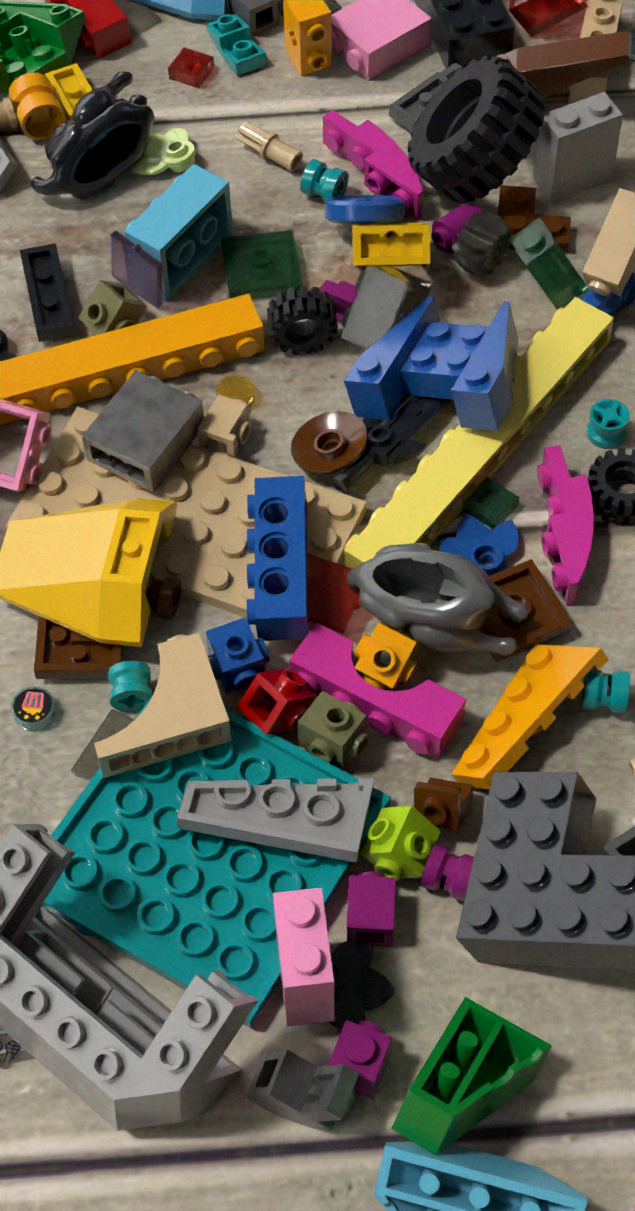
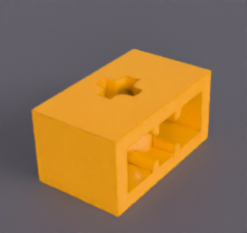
(308, 35)

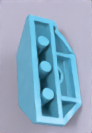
(467, 1181)

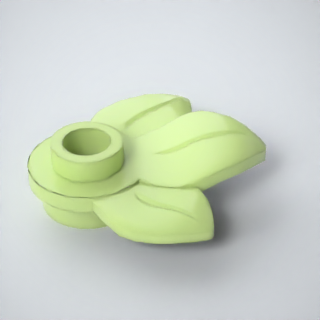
(167, 151)

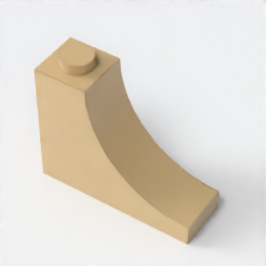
(614, 250)
(179, 719)

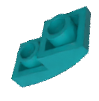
(235, 44)

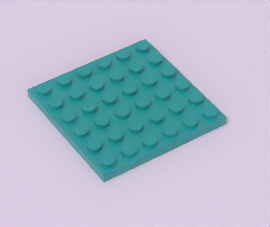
(183, 895)

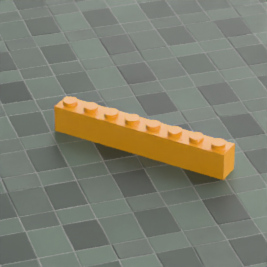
(156, 348)

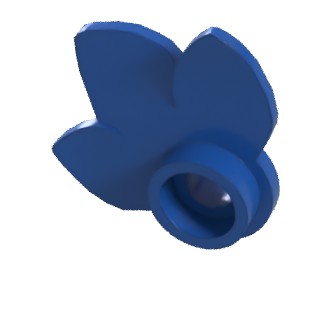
(482, 544)

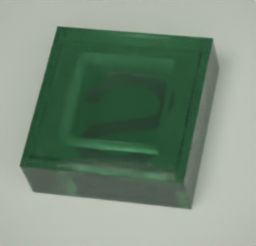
(490, 503)

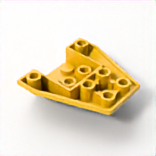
(87, 567)

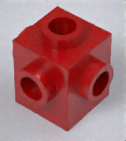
(276, 700)

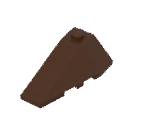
(568, 62)

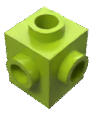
(400, 842)

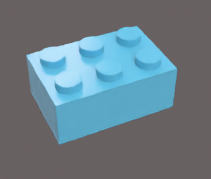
(184, 225)

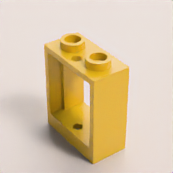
(406, 246)

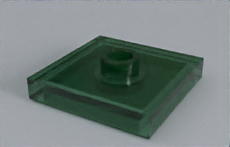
(261, 264)

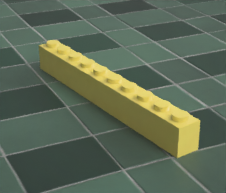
(468, 455)

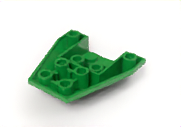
(36, 38)

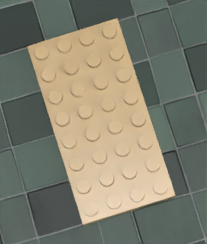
(211, 516)

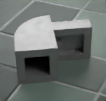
(302, 1090)

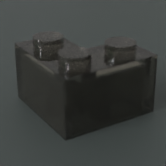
(381, 302)

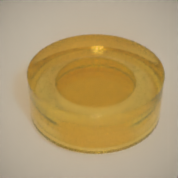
(237, 388)

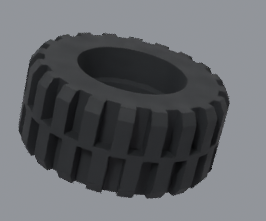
(476, 129)

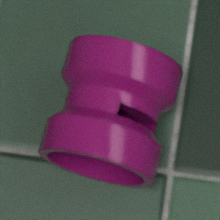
(447, 871)

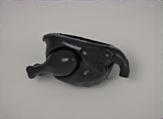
(97, 142)

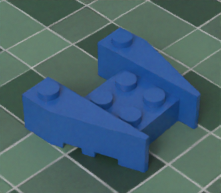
(439, 362)

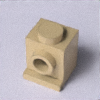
(225, 426)

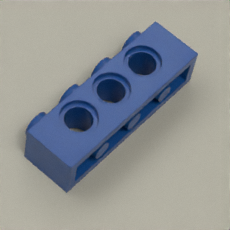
(284, 614)

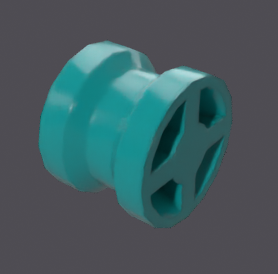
(607, 413)
(129, 685)

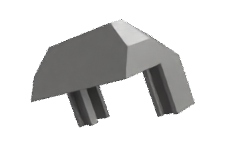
(93, 1019)

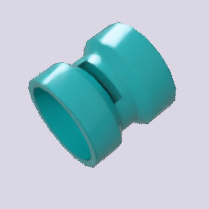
(323, 181)
(596, 689)

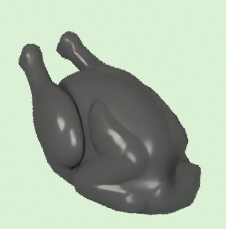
(434, 598)

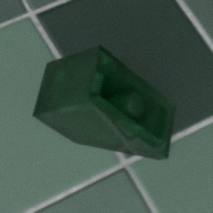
(548, 263)

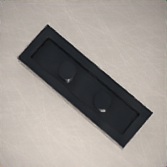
(47, 292)

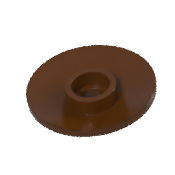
(329, 442)

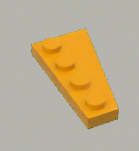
(526, 709)

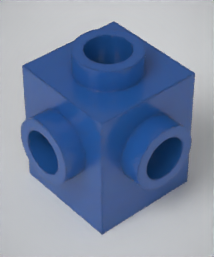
(236, 655)

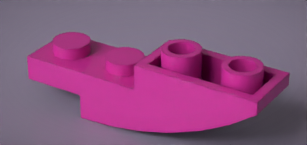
(383, 161)
(569, 523)

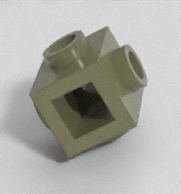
(111, 308)
(333, 730)

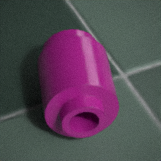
(446, 228)

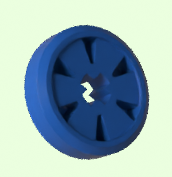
(364, 209)

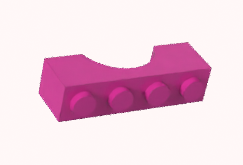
(420, 716)

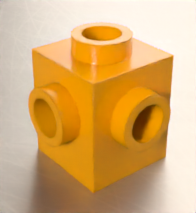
(398, 645)

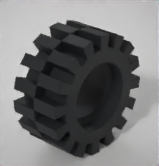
(298, 306)
(606, 499)

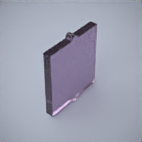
(136, 269)

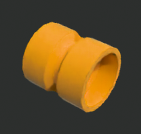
(36, 105)

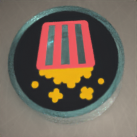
(33, 709)

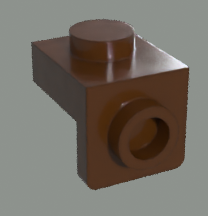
(443, 801)

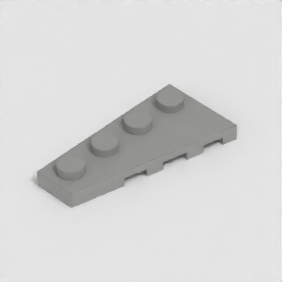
(299, 817)

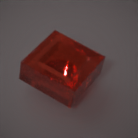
(191, 67)

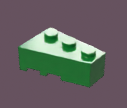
(468, 1076)

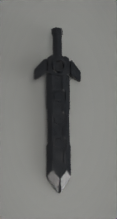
(392, 438)

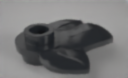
(355, 983)

